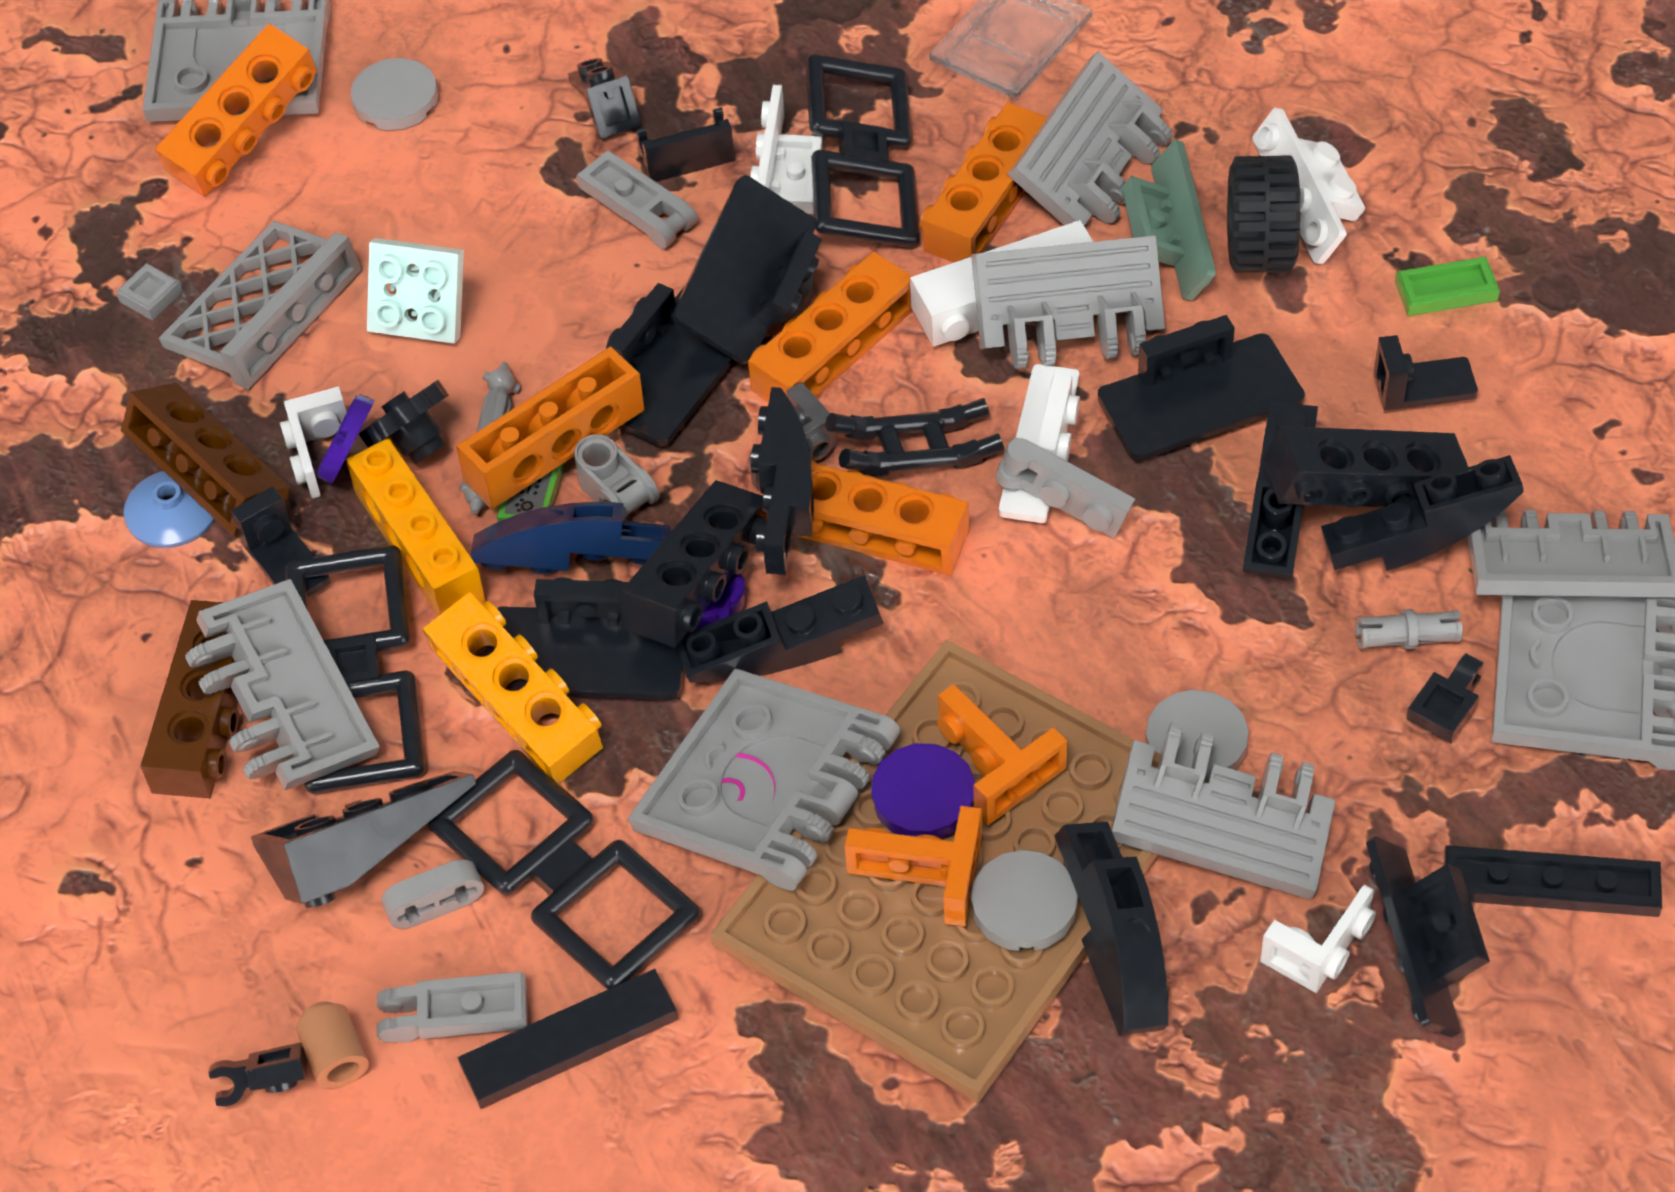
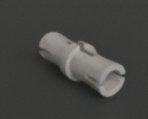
(1408, 629)

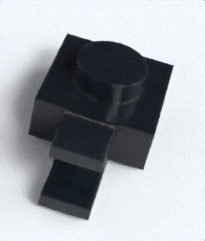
(1447, 703)
(269, 1069)

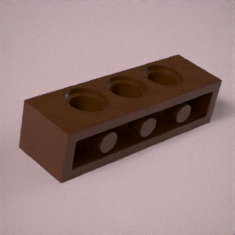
(197, 451)
(170, 760)

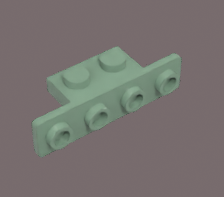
(1174, 215)

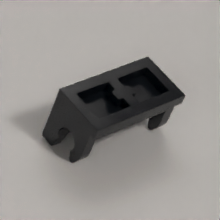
(687, 150)

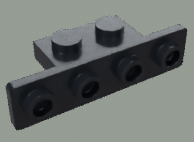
(1432, 931)

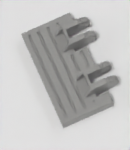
(1088, 141)
(1063, 290)
(1574, 556)
(286, 674)
(1219, 821)

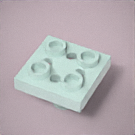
(435, 274)

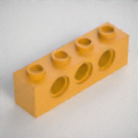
(414, 525)
(553, 748)

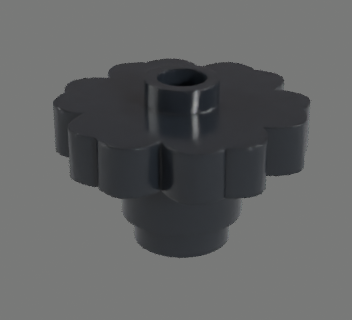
(410, 423)

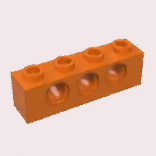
(238, 88)
(980, 193)
(834, 329)
(548, 426)
(888, 519)

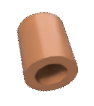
(331, 1045)

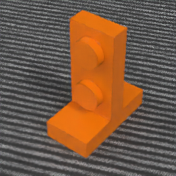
(1007, 769)
(923, 860)

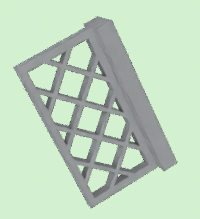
(279, 315)

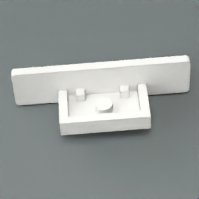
(784, 158)
(1323, 182)
(1044, 421)

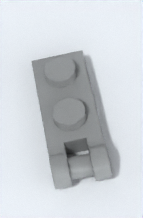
(637, 198)
(1063, 486)

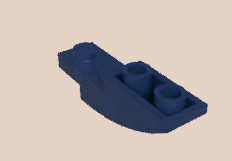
(549, 534)

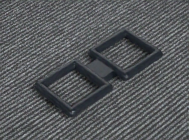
(862, 151)
(359, 663)
(565, 870)

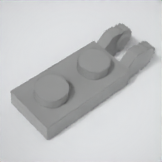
(454, 1007)

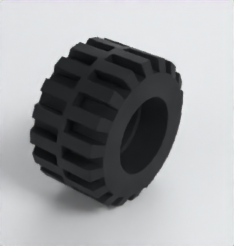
(1263, 213)

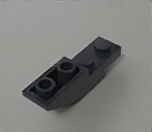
(784, 480)
(1441, 514)
(1275, 526)
(779, 639)
(1124, 928)

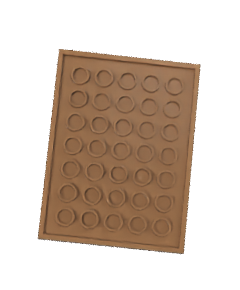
(880, 945)

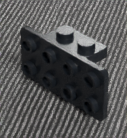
(748, 270)
(672, 364)
(1196, 387)
(582, 640)

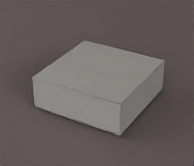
(149, 291)

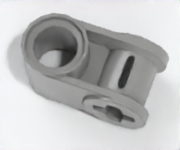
(611, 475)

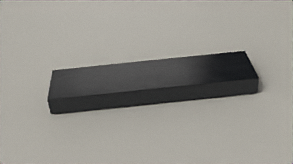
(1559, 880)
(567, 1038)

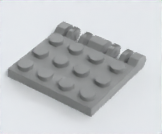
(197, 49)
(1587, 676)
(803, 746)

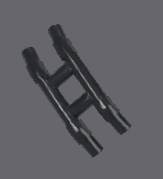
(930, 423)

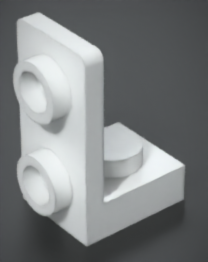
(310, 419)
(1309, 963)

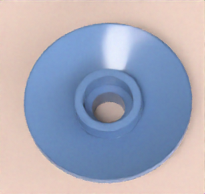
(164, 514)

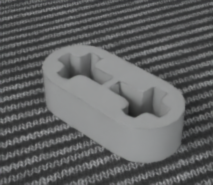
(432, 894)

